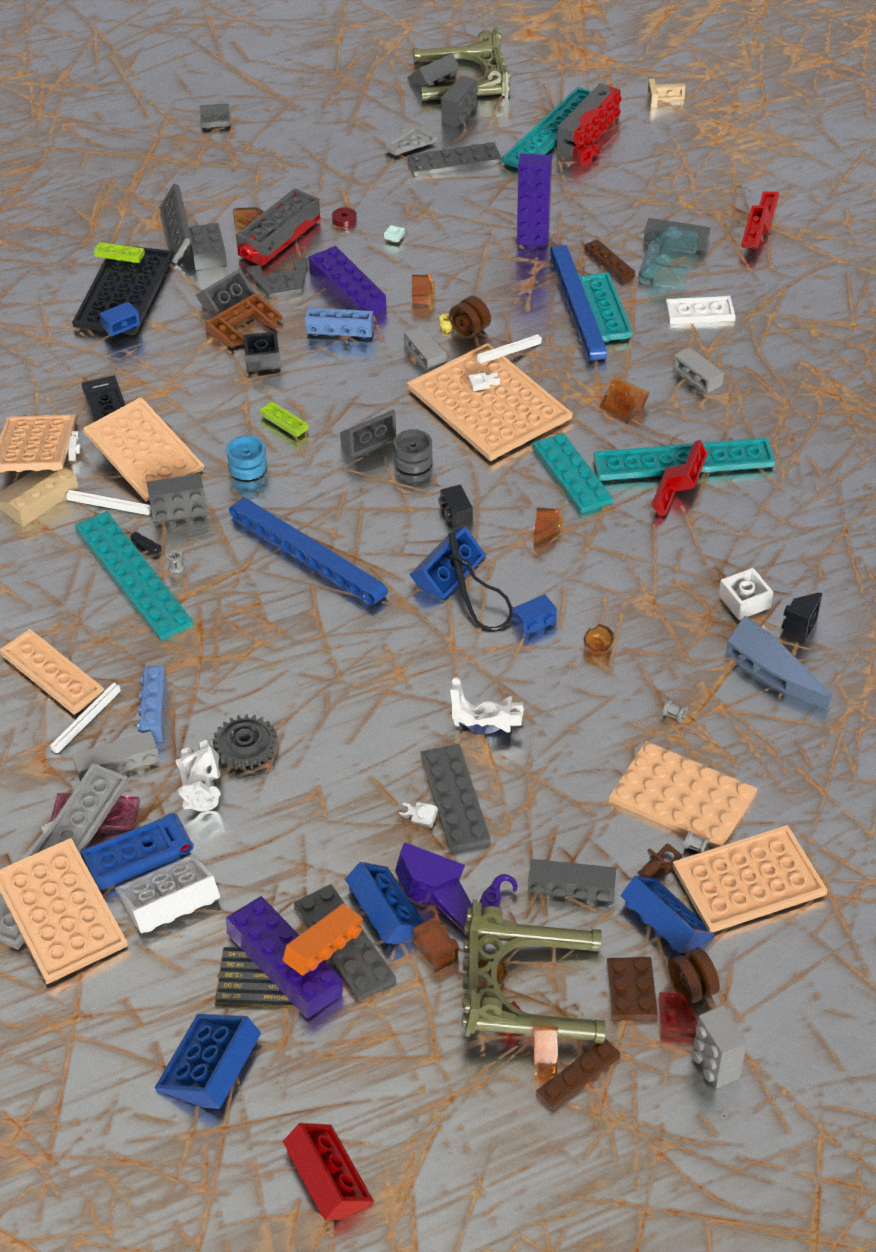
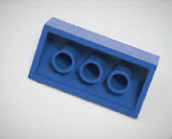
(437, 573)
(384, 902)
(665, 914)

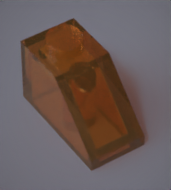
(245, 216)
(546, 524)
(545, 1051)

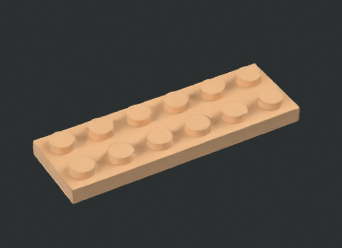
(52, 671)

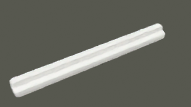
(509, 349)
(109, 502)
(84, 718)

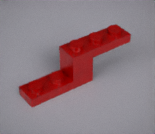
(760, 219)
(680, 478)

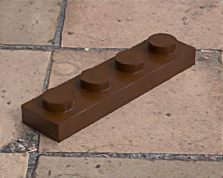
(609, 260)
(578, 1074)

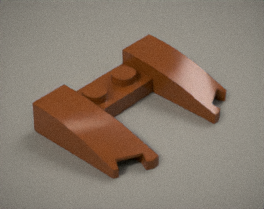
(221, 325)

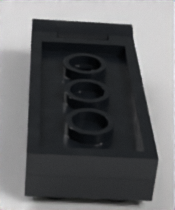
(102, 396)

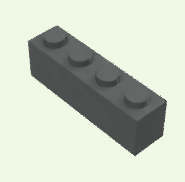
(655, 227)
(572, 880)

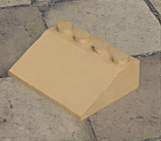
(36, 494)

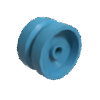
(246, 457)

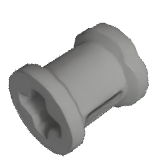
(172, 561)
(675, 711)
(696, 843)

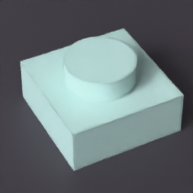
(394, 233)

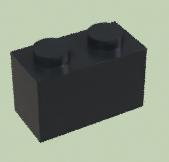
(456, 505)

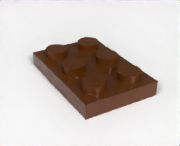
(631, 988)

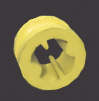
(445, 321)

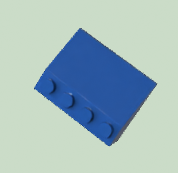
(209, 1059)

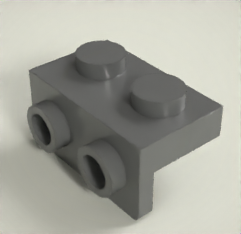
(214, 115)

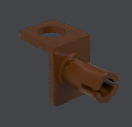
(656, 861)

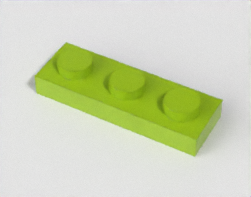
(119, 252)
(284, 419)

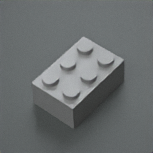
(719, 1047)

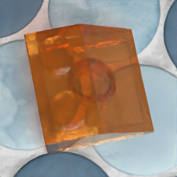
(624, 399)

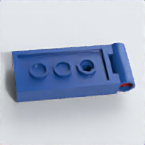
(137, 851)

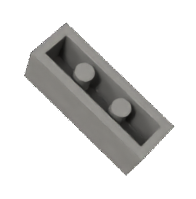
(424, 348)
(698, 370)

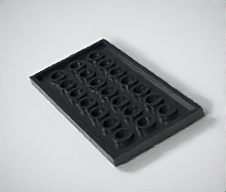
(123, 282)

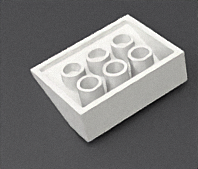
(168, 893)

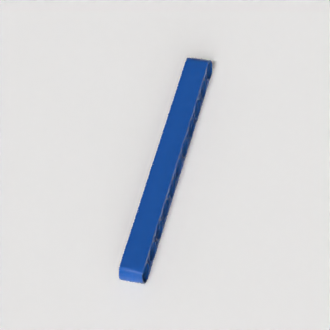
(578, 303)
(308, 551)

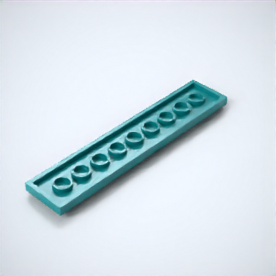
(544, 134)
(655, 460)
(134, 576)

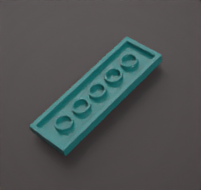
(606, 306)
(572, 473)

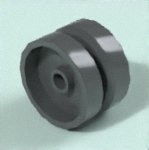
(413, 451)

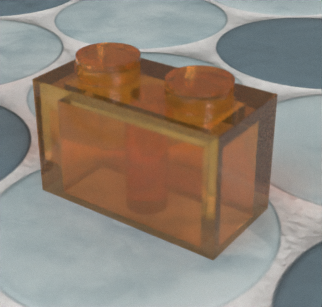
(422, 291)
(436, 944)

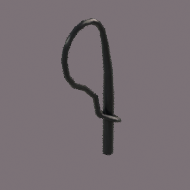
(458, 563)

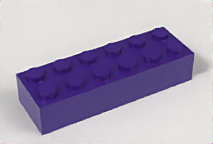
(534, 199)
(346, 281)
(264, 937)

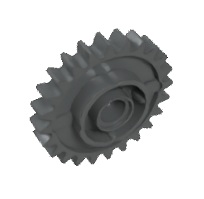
(245, 742)

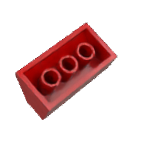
(327, 1170)

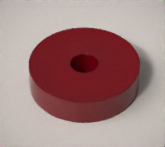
(344, 217)

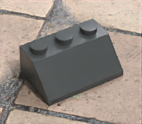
(435, 72)
(225, 293)
(369, 434)

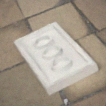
(700, 310)

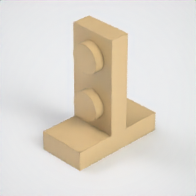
(664, 92)

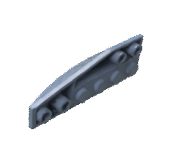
(774, 664)

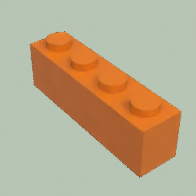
(323, 939)

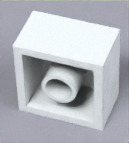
(745, 593)

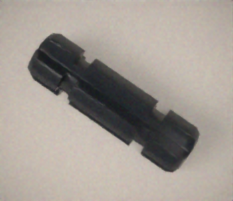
(146, 543)

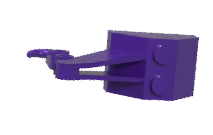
(436, 880)

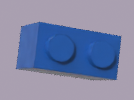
(119, 318)
(534, 614)

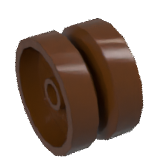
(470, 317)
(693, 975)

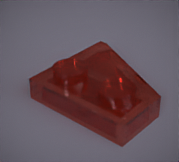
(676, 1016)

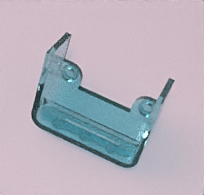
(658, 268)

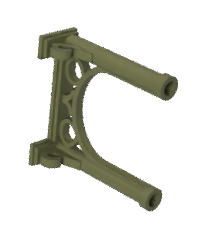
(496, 76)
(487, 1013)

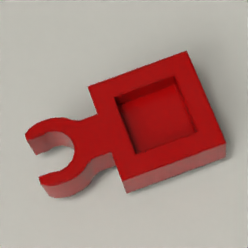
(585, 153)

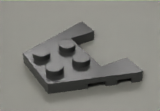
(280, 284)

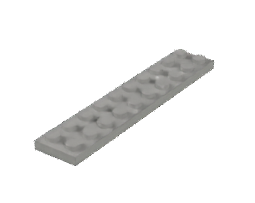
(76, 820)

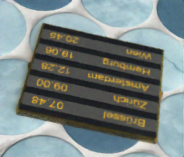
(245, 984)

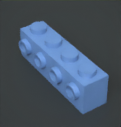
(339, 322)
(153, 702)

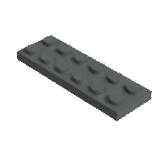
(454, 159)
(175, 223)
(455, 797)
(359, 960)

